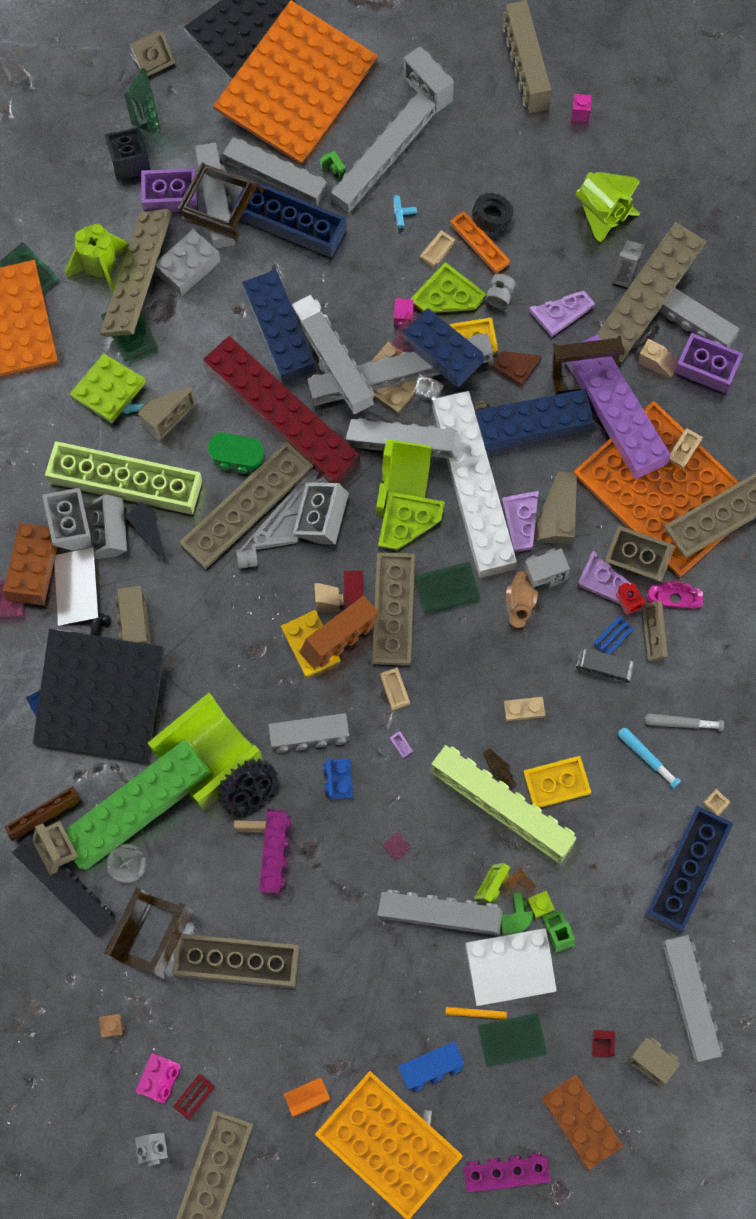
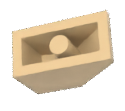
(658, 359)
(327, 598)

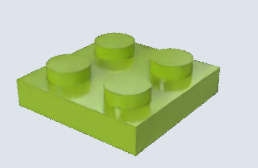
(489, 889)

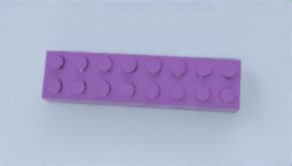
(620, 414)

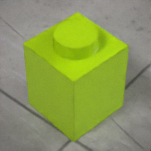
(540, 905)

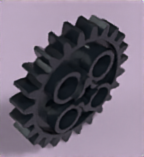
(247, 787)

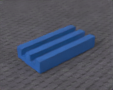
(624, 624)

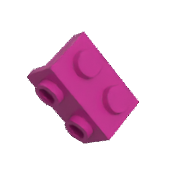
(158, 1078)

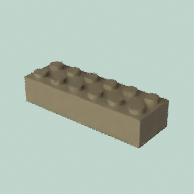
(527, 57)
(236, 961)

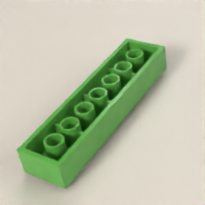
(137, 804)

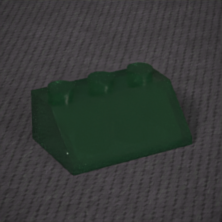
(141, 103)

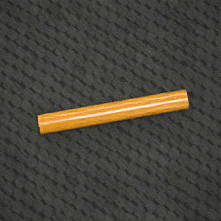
(476, 1013)

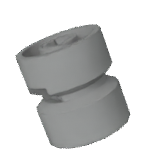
(500, 290)

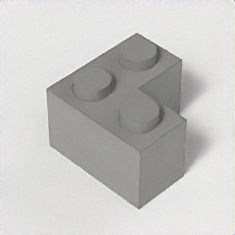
(547, 568)

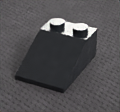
(127, 153)

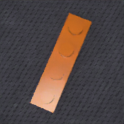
(480, 242)

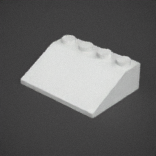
(511, 967)

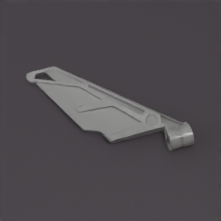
(279, 526)

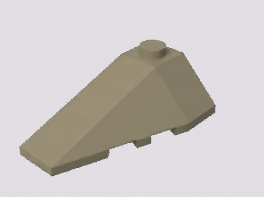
(558, 514)

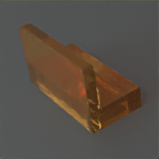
(517, 879)

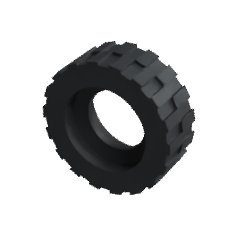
(488, 223)

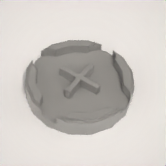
(126, 863)

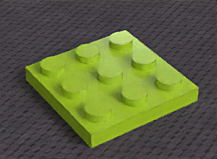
(107, 388)

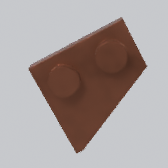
(516, 365)

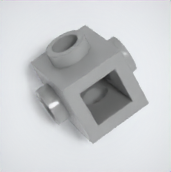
(151, 1149)

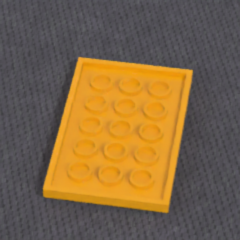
(389, 1145)

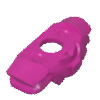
(689, 596)

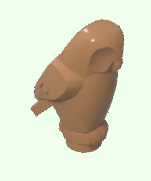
(520, 599)

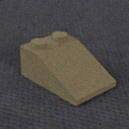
(166, 411)

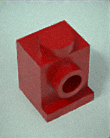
(629, 604)

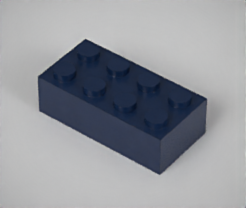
(442, 347)

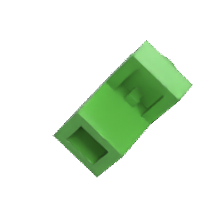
(520, 920)
(559, 931)

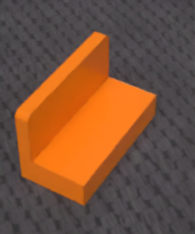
(307, 1097)

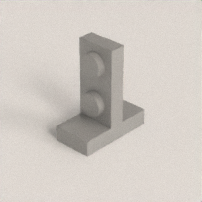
(627, 263)

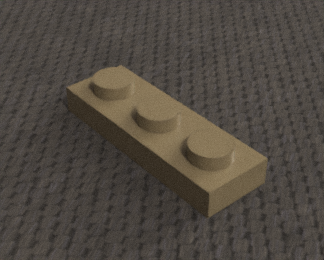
(654, 631)

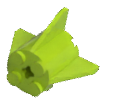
(607, 200)
(96, 253)

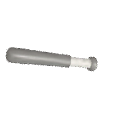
(684, 722)

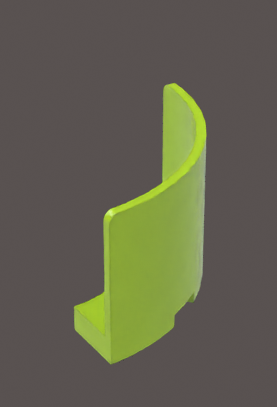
(403, 471)

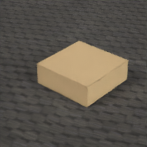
(716, 802)

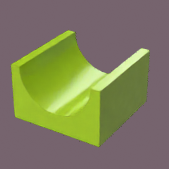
(215, 741)

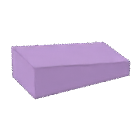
(401, 744)

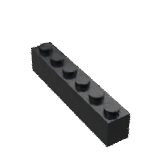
(66, 889)

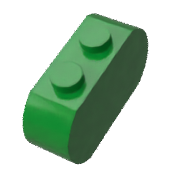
(236, 452)

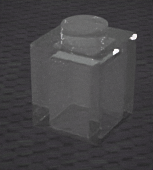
(427, 388)

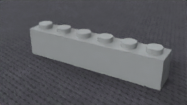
(275, 171)
(214, 191)
(698, 319)
(337, 363)
(373, 436)
(440, 913)
(692, 999)

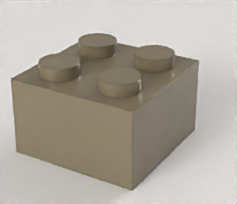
(654, 1061)

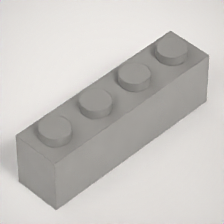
(309, 732)

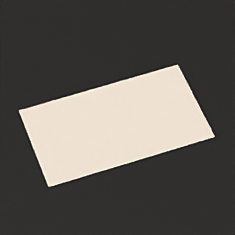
(75, 586)

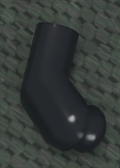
(98, 622)

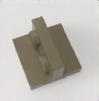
(152, 52)
(53, 846)

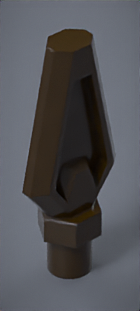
(499, 768)

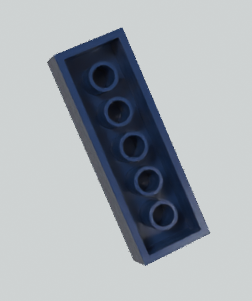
(294, 220)
(279, 327)
(535, 420)
(689, 870)

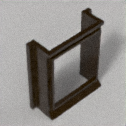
(210, 222)
(580, 351)
(130, 925)

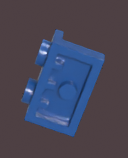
(339, 779)

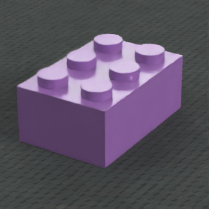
(166, 189)
(708, 363)

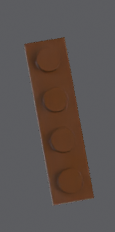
(42, 813)

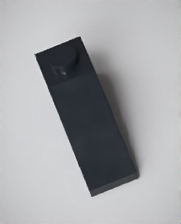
(145, 525)

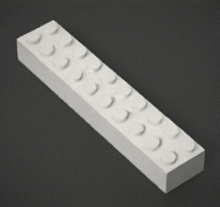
(476, 488)

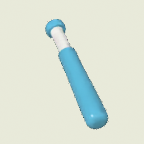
(634, 743)

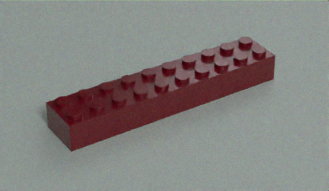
(281, 410)

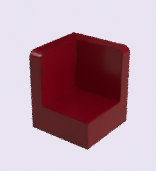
(603, 1044)

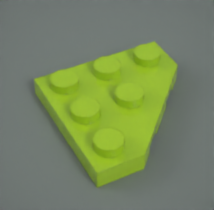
(448, 292)
(407, 519)

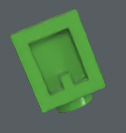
(334, 162)

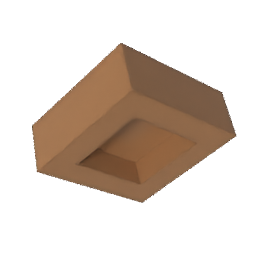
(110, 1026)

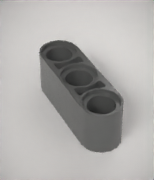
(605, 665)

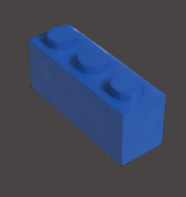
(431, 1067)

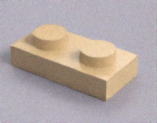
(684, 448)
(524, 709)

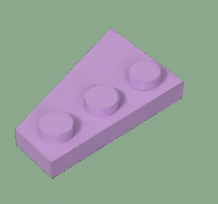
(561, 313)
(520, 518)
(601, 579)

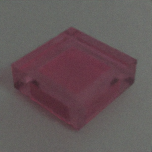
(396, 846)

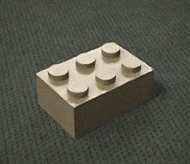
(640, 553)
(133, 615)

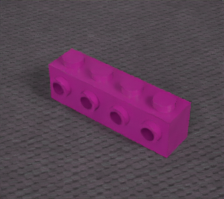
(273, 849)
(506, 1174)

